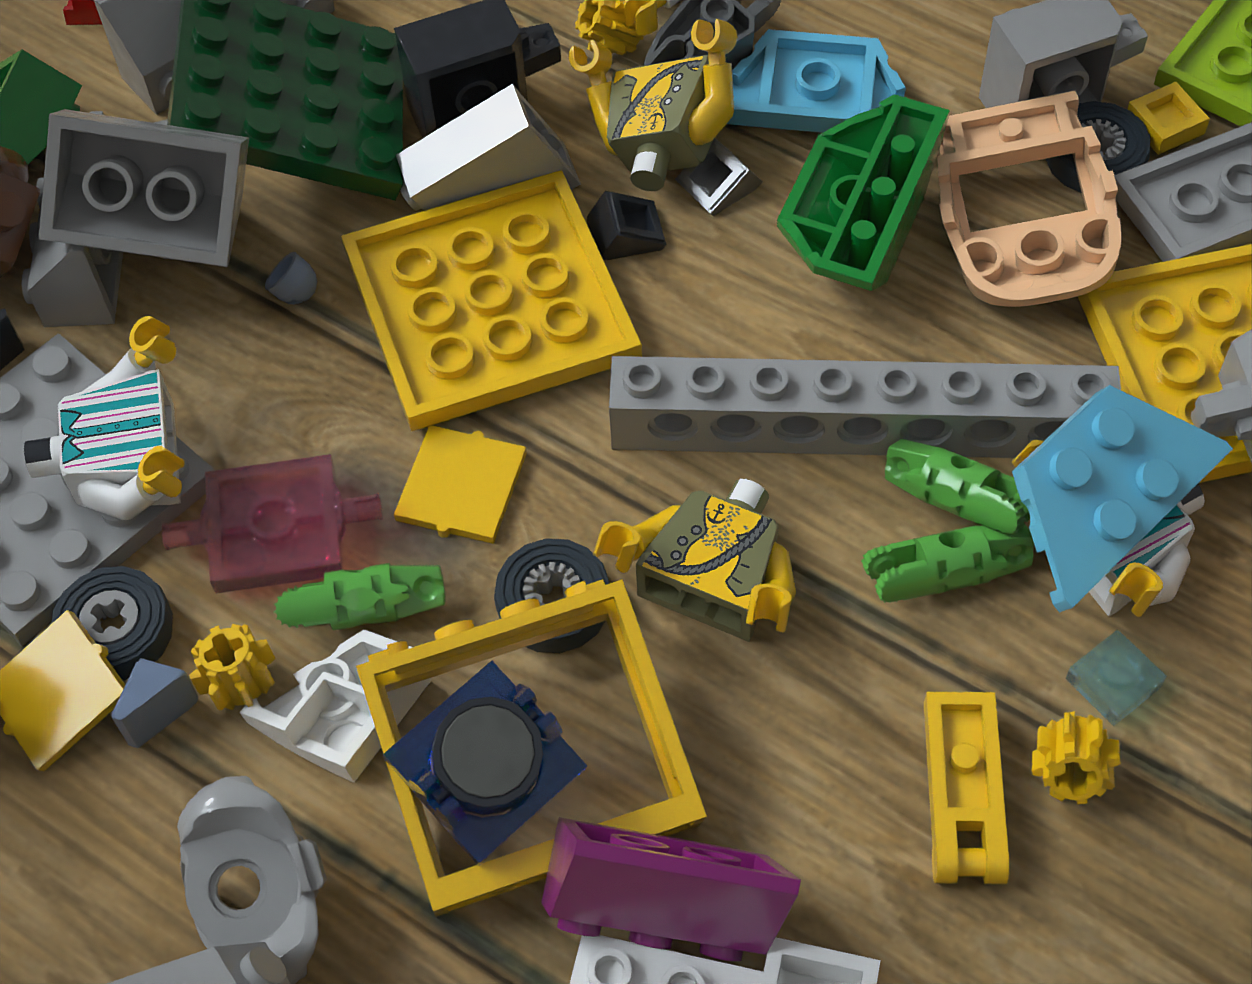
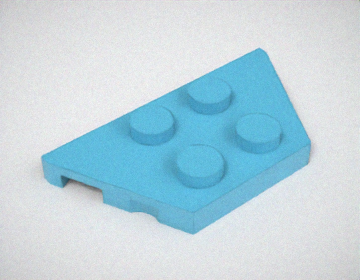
(811, 80)
(1108, 484)

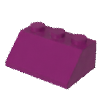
(666, 890)

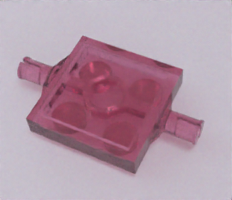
(272, 523)

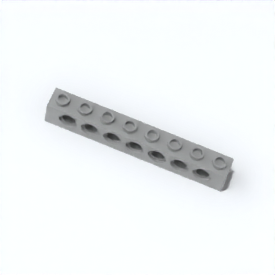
(842, 404)

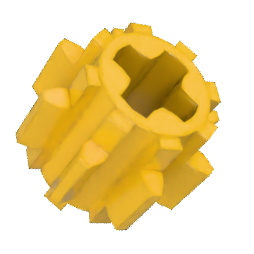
(605, 24)
(232, 666)
(1076, 758)

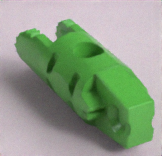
(957, 485)
(946, 561)
(363, 596)

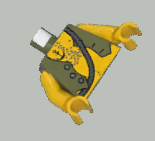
(663, 111)
(709, 559)

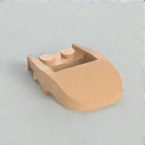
(1039, 257)

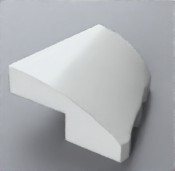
(328, 712)

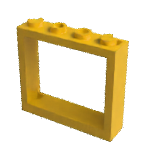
(519, 627)

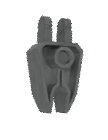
(674, 37)

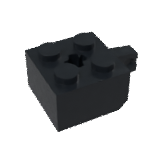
(467, 58)

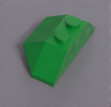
(863, 191)

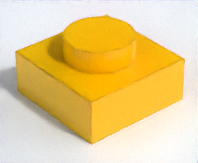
(1169, 117)

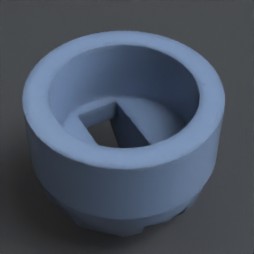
(292, 280)

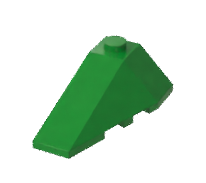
(27, 97)

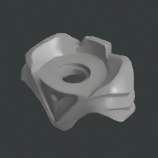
(247, 827)

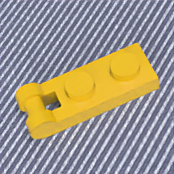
(965, 786)

